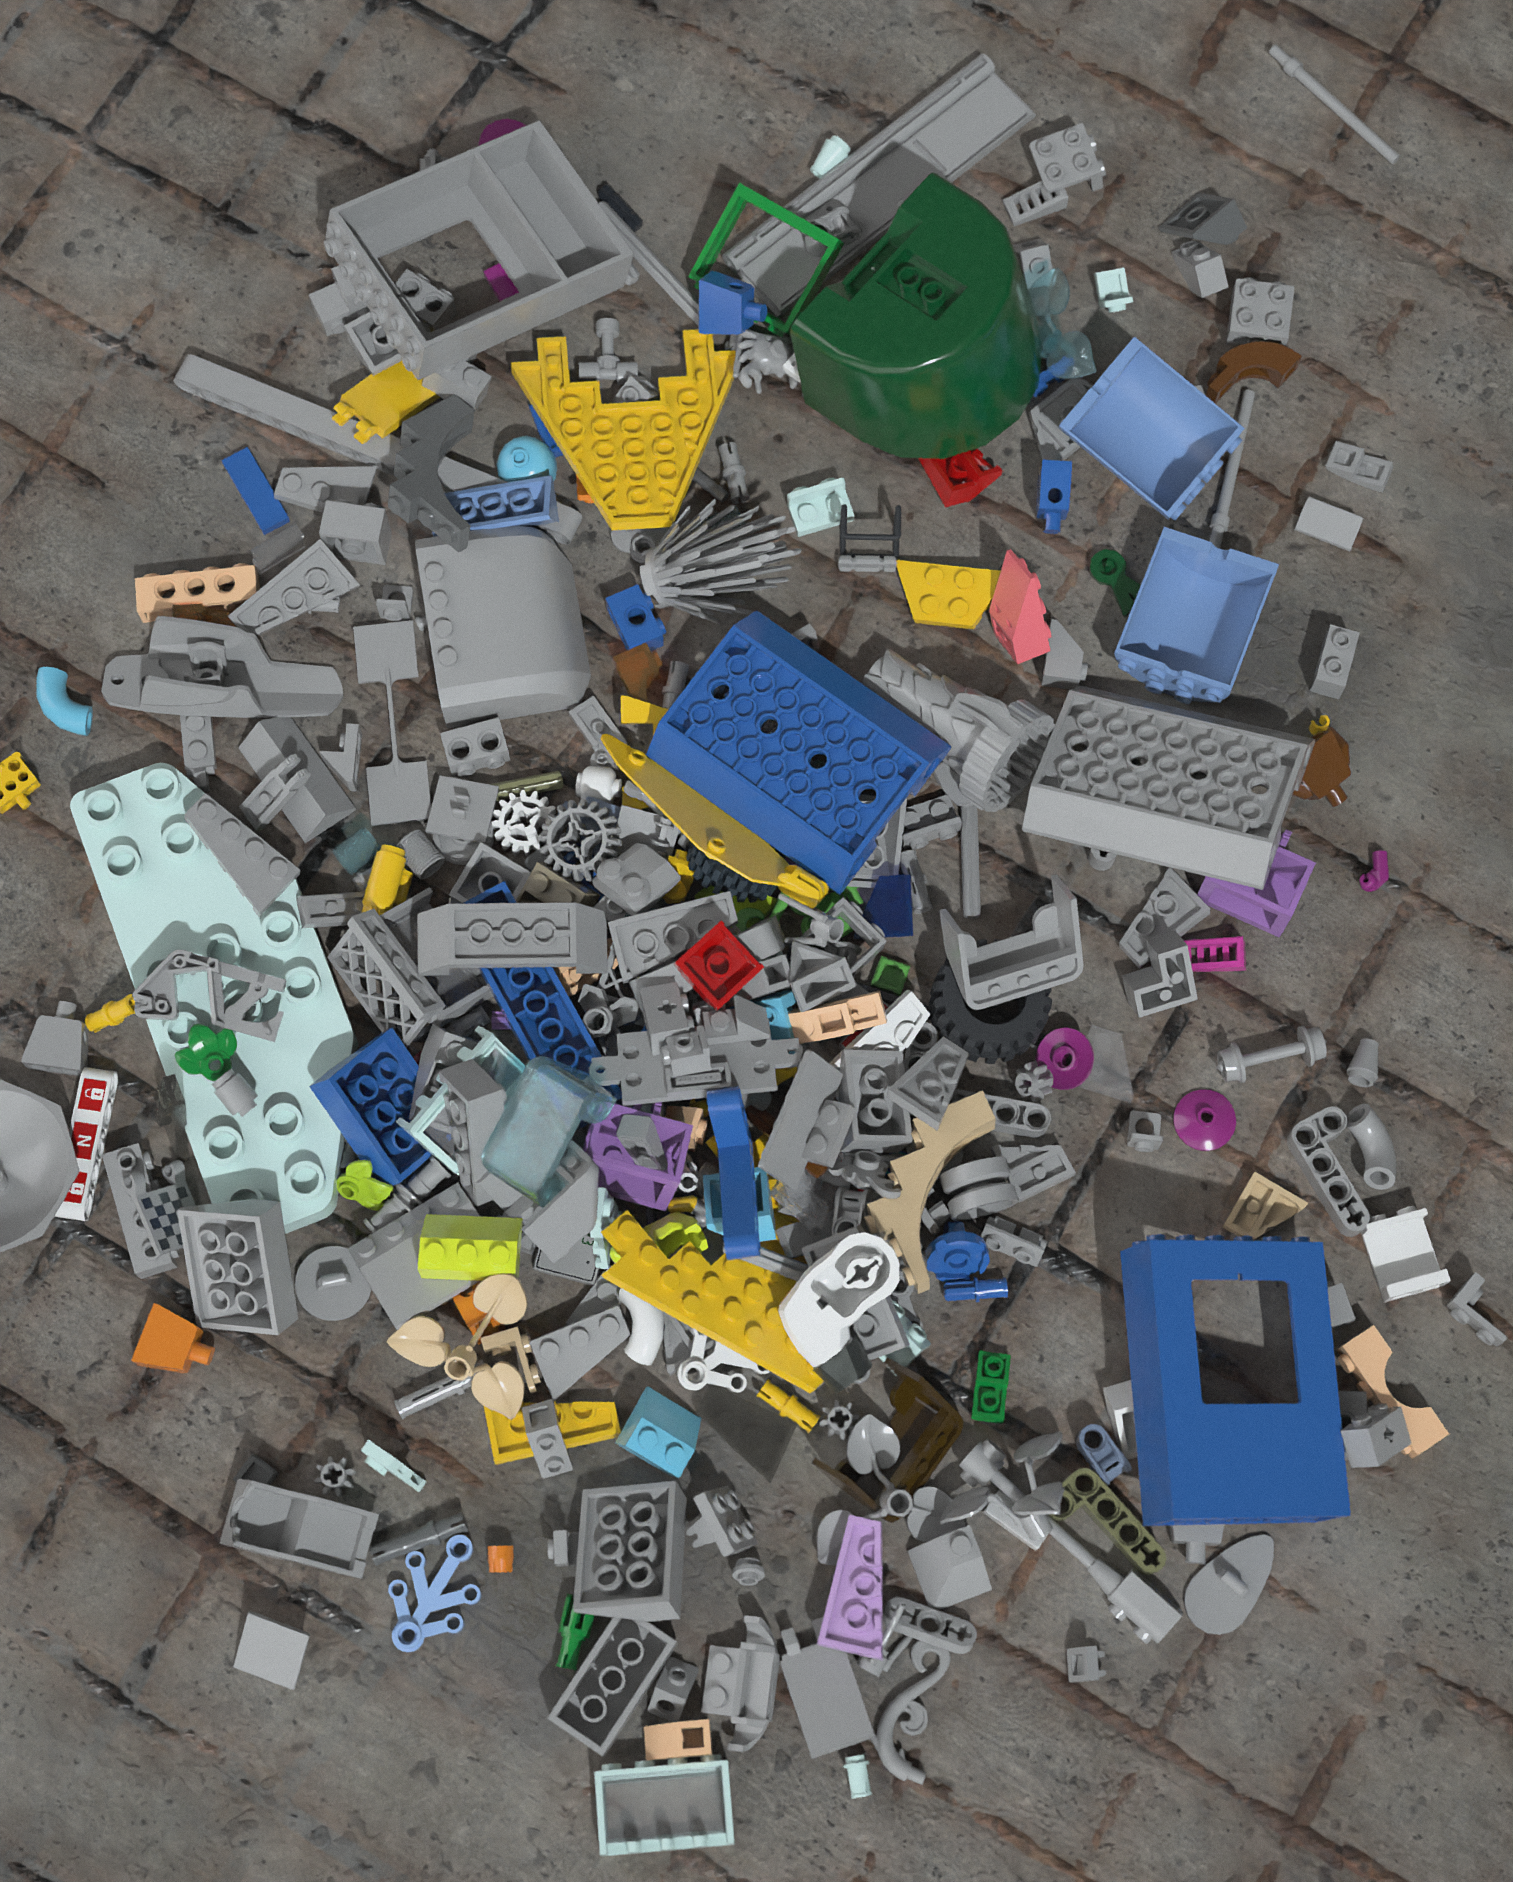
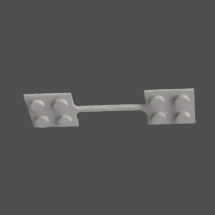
(399, 789)

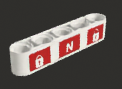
(88, 1136)

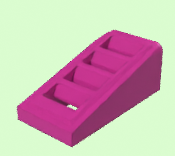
(1214, 943)

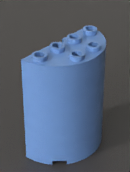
(1152, 429)
(1193, 618)

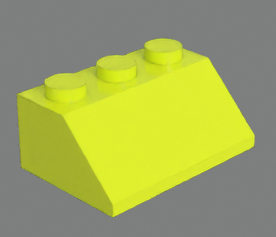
(469, 1247)

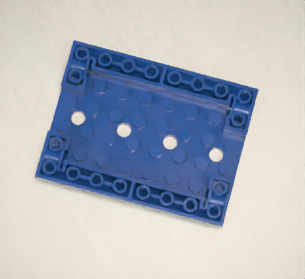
(768, 777)

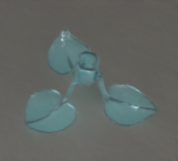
(1069, 354)

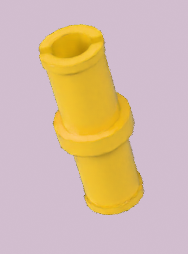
(110, 1014)
(788, 1406)

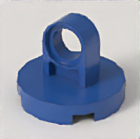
(956, 1254)

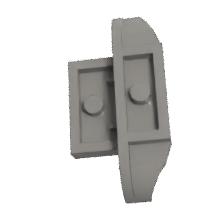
(744, 1683)

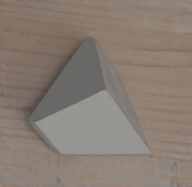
(817, 975)

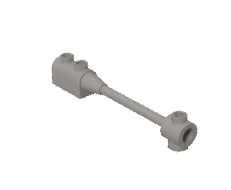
(1129, 1595)

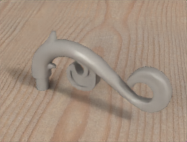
(903, 1702)

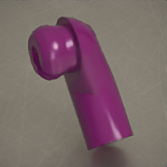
(1378, 874)

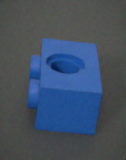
(631, 604)

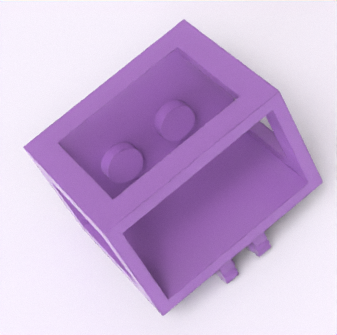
(1265, 908)
(620, 1173)

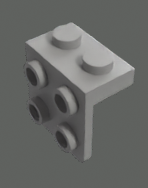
(1068, 159)

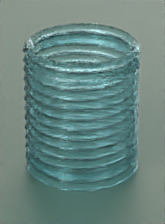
(356, 850)

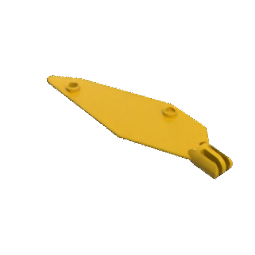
(713, 829)

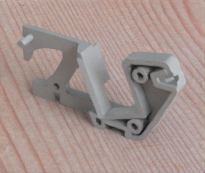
(159, 1001)

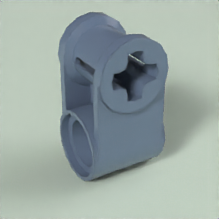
(1103, 1455)

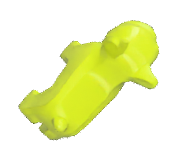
(671, 1233)

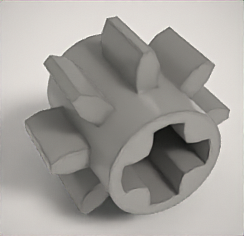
(1034, 1081)
(833, 1427)
(326, 1472)

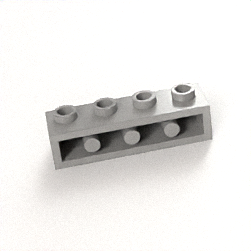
(118, 1166)

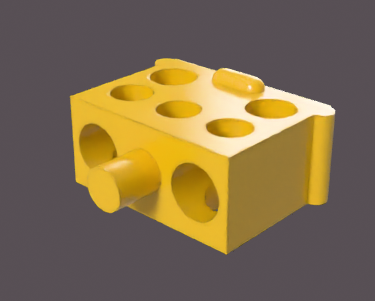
(11, 774)

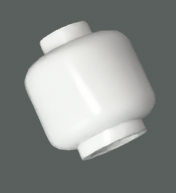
(598, 783)

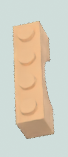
(1366, 1359)

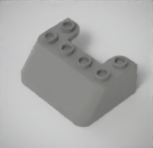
(566, 1216)

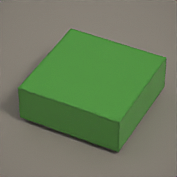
(890, 976)

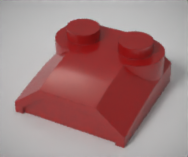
(718, 966)

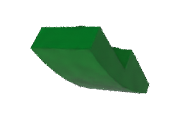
(991, 1387)

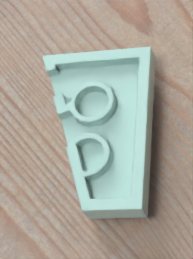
(606, 1214)

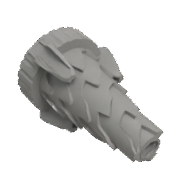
(991, 742)

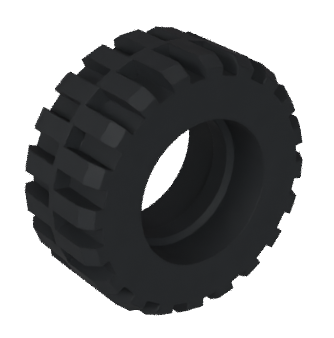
(981, 1038)

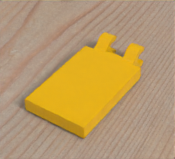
(383, 402)

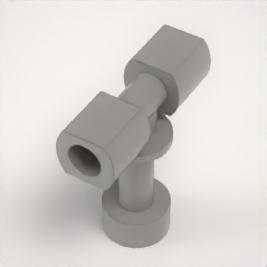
(607, 366)

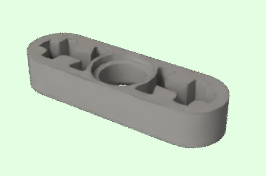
(942, 1619)

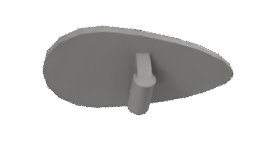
(1229, 1585)

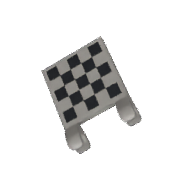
(160, 1206)

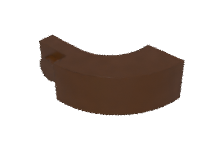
(1252, 360)

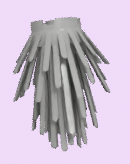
(698, 566)

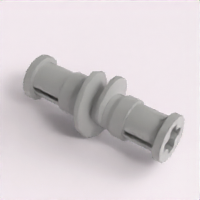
(409, 1195)

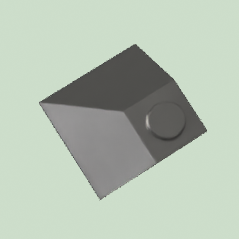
(1207, 219)

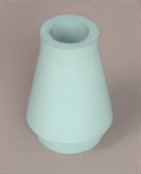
(830, 155)

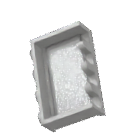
(459, 990)

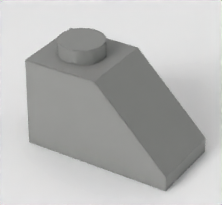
(1064, 662)

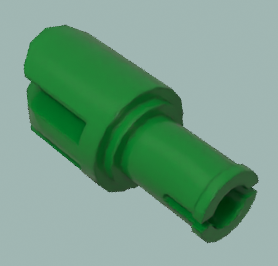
(574, 1629)

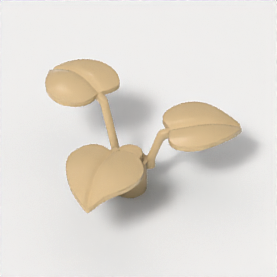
(495, 1387)

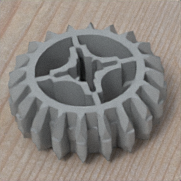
(576, 828)

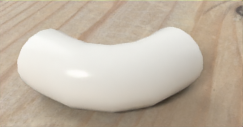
(646, 1328)

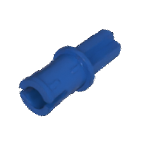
(975, 1289)

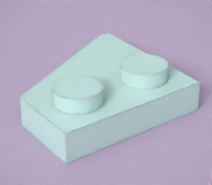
(383, 1462)

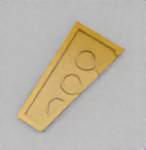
(578, 1422)

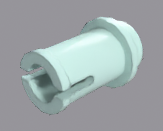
(858, 1775)

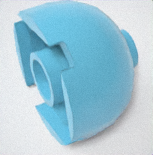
(526, 459)

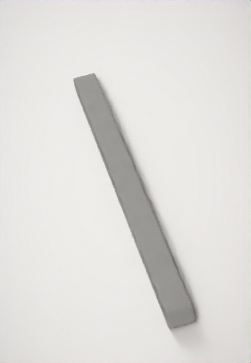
(316, 426)

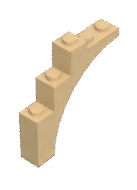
(916, 1175)

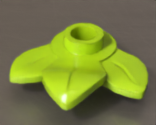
(361, 1187)

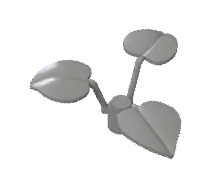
(874, 1447)
(1029, 1510)

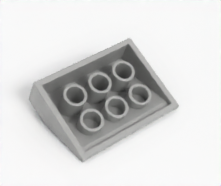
(391, 1260)
(238, 1266)
(631, 1552)

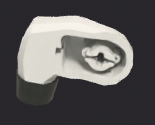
(832, 1298)

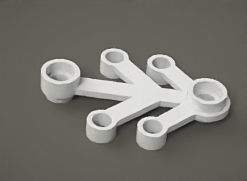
(703, 1366)

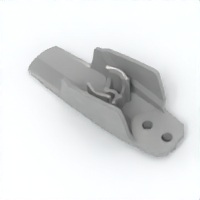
(217, 673)

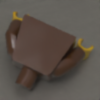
(1326, 766)

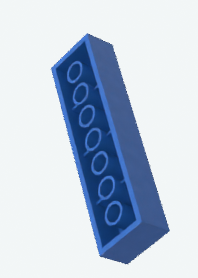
(540, 1008)

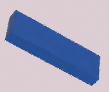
(255, 491)

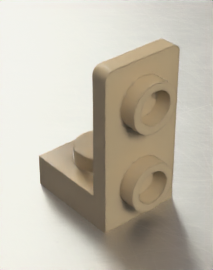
(501, 1344)

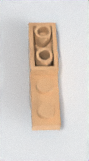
(838, 1018)

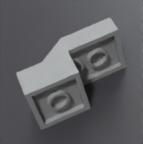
(299, 1528)

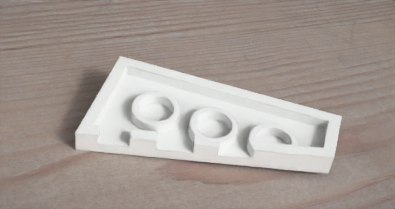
(904, 1022)

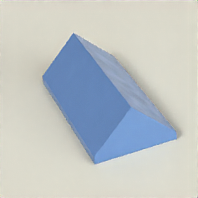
(507, 504)

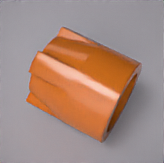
(500, 1558)

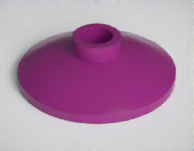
(1054, 1052)
(1197, 1133)

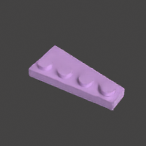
(856, 1596)

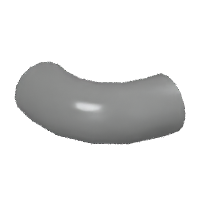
(1375, 1146)

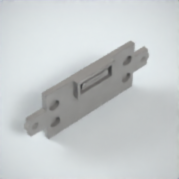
(733, 1064)

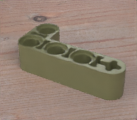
(1111, 1525)

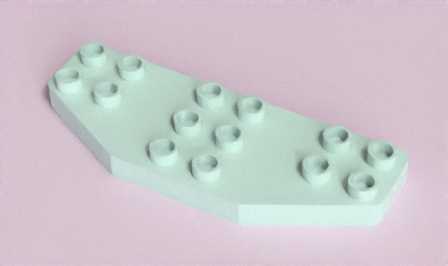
(173, 896)

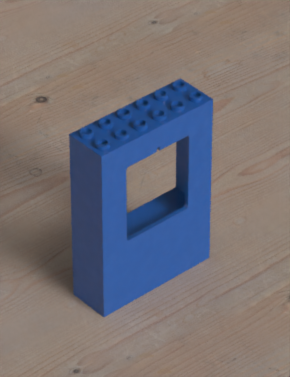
(1231, 1458)

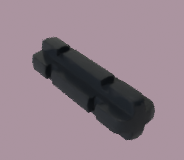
(621, 207)

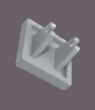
(722, 1522)

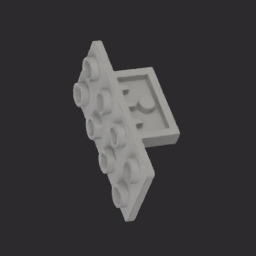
(809, 1123)

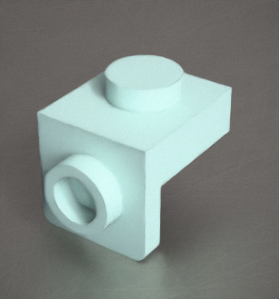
(1112, 289)

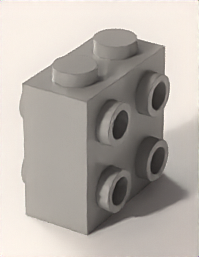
(1259, 312)

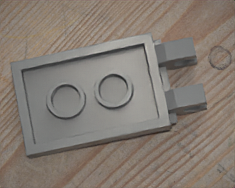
(824, 1695)

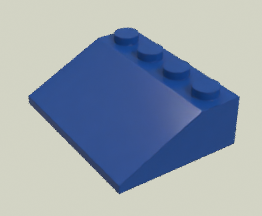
(367, 1098)

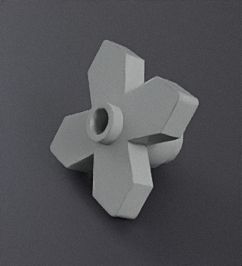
(619, 1014)

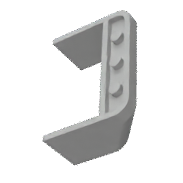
(1022, 962)

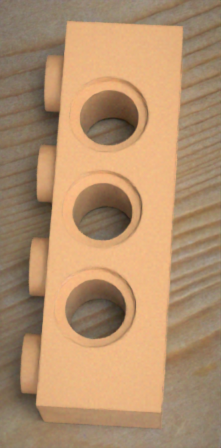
(153, 586)

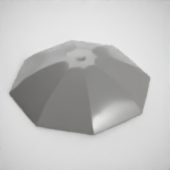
(34, 1164)

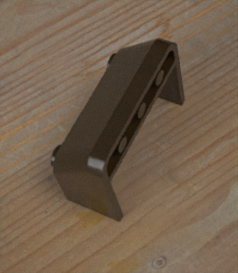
(925, 1431)

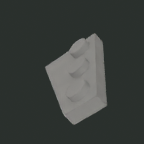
(314, 485)
(578, 1347)

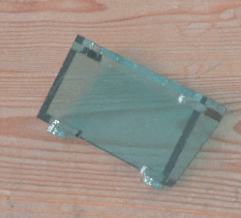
(540, 1126)

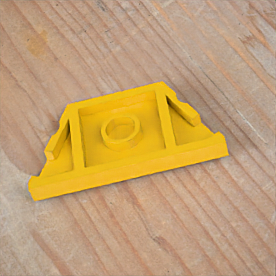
(947, 593)

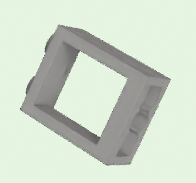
(869, 933)

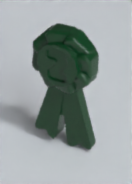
(1109, 568)

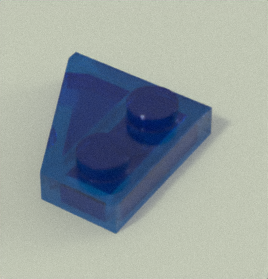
(891, 906)

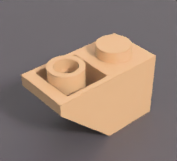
(691, 1116)
(678, 1740)

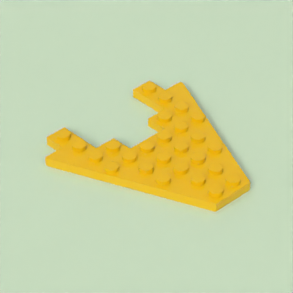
(631, 454)
(722, 1300)

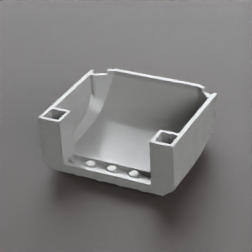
(503, 625)

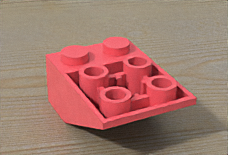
(1019, 611)

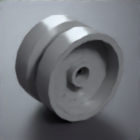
(978, 1188)

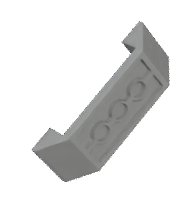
(512, 937)

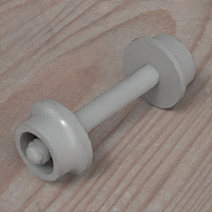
(1310, 1045)

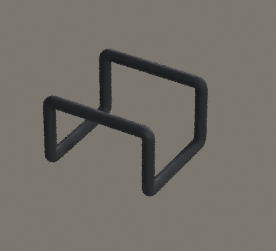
(894, 537)

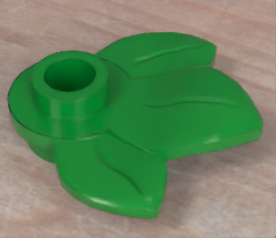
(204, 1049)

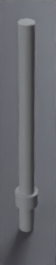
(1293, 68)
(1220, 520)

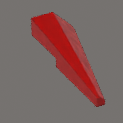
(960, 476)

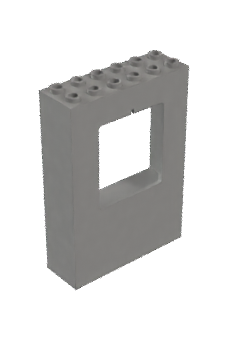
(528, 213)

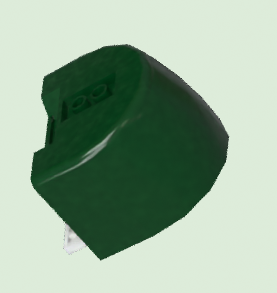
(927, 334)

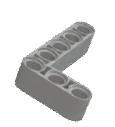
(759, 940)
(1020, 1109)

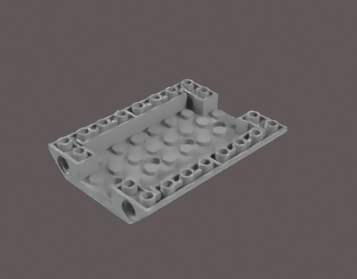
(1157, 807)

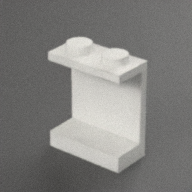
(1402, 1254)

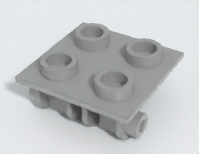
(647, 829)

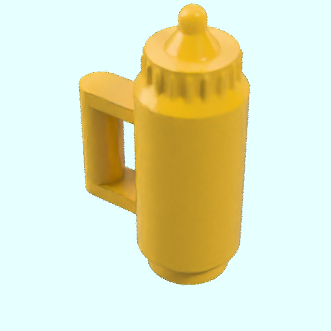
(388, 880)

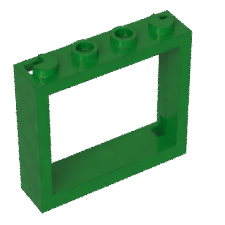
(725, 226)

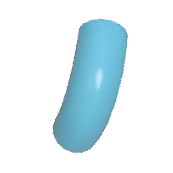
(58, 706)

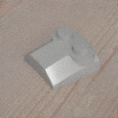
(636, 879)

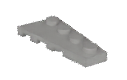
(298, 588)

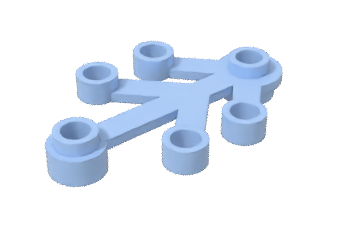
(430, 1598)

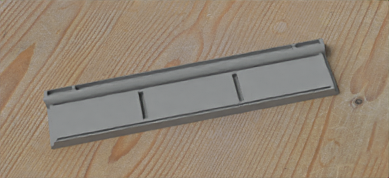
(937, 135)

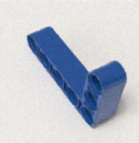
(735, 1173)

